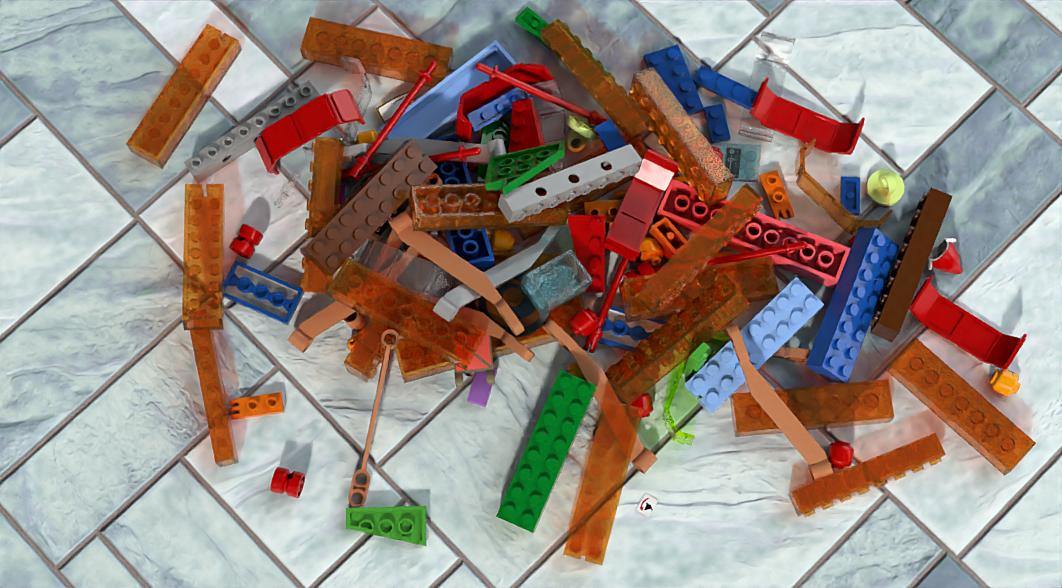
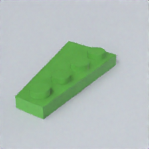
(697, 360)
(396, 523)

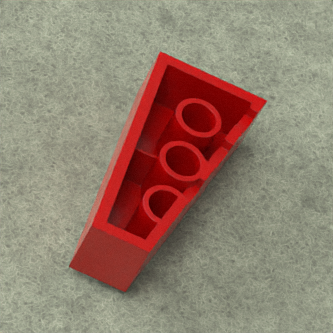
(525, 126)
(588, 242)

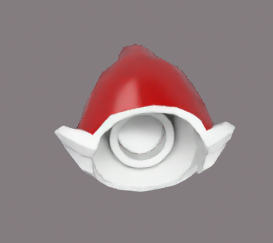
(945, 257)

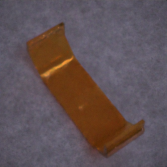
(827, 201)

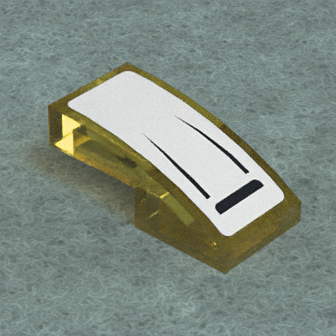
(388, 108)

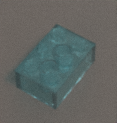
(556, 282)

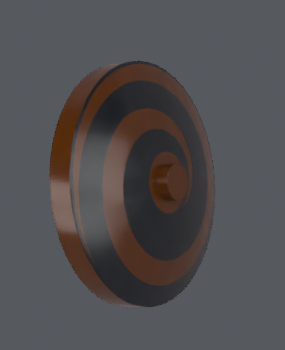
(519, 304)

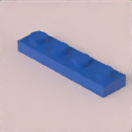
(725, 87)
(494, 109)

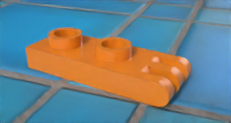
(776, 195)
(257, 405)

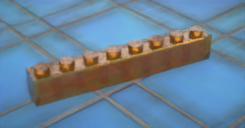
(595, 79)
(214, 397)
(867, 474)

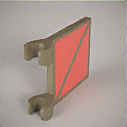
(481, 362)

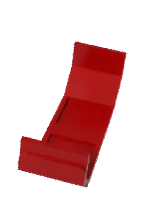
(490, 90)
(804, 123)
(306, 125)
(640, 205)
(964, 328)

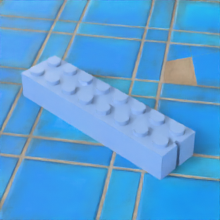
(438, 108)
(762, 339)

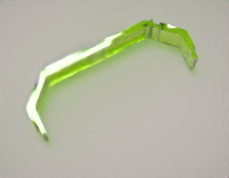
(676, 435)

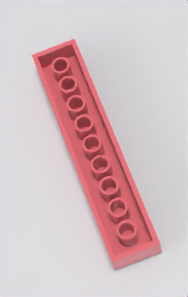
(819, 262)

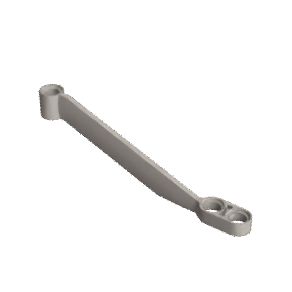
(429, 147)
(503, 272)

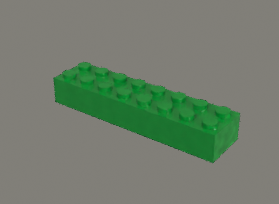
(547, 451)

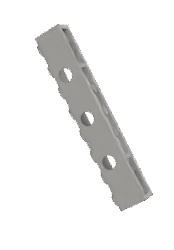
(245, 135)
(559, 186)

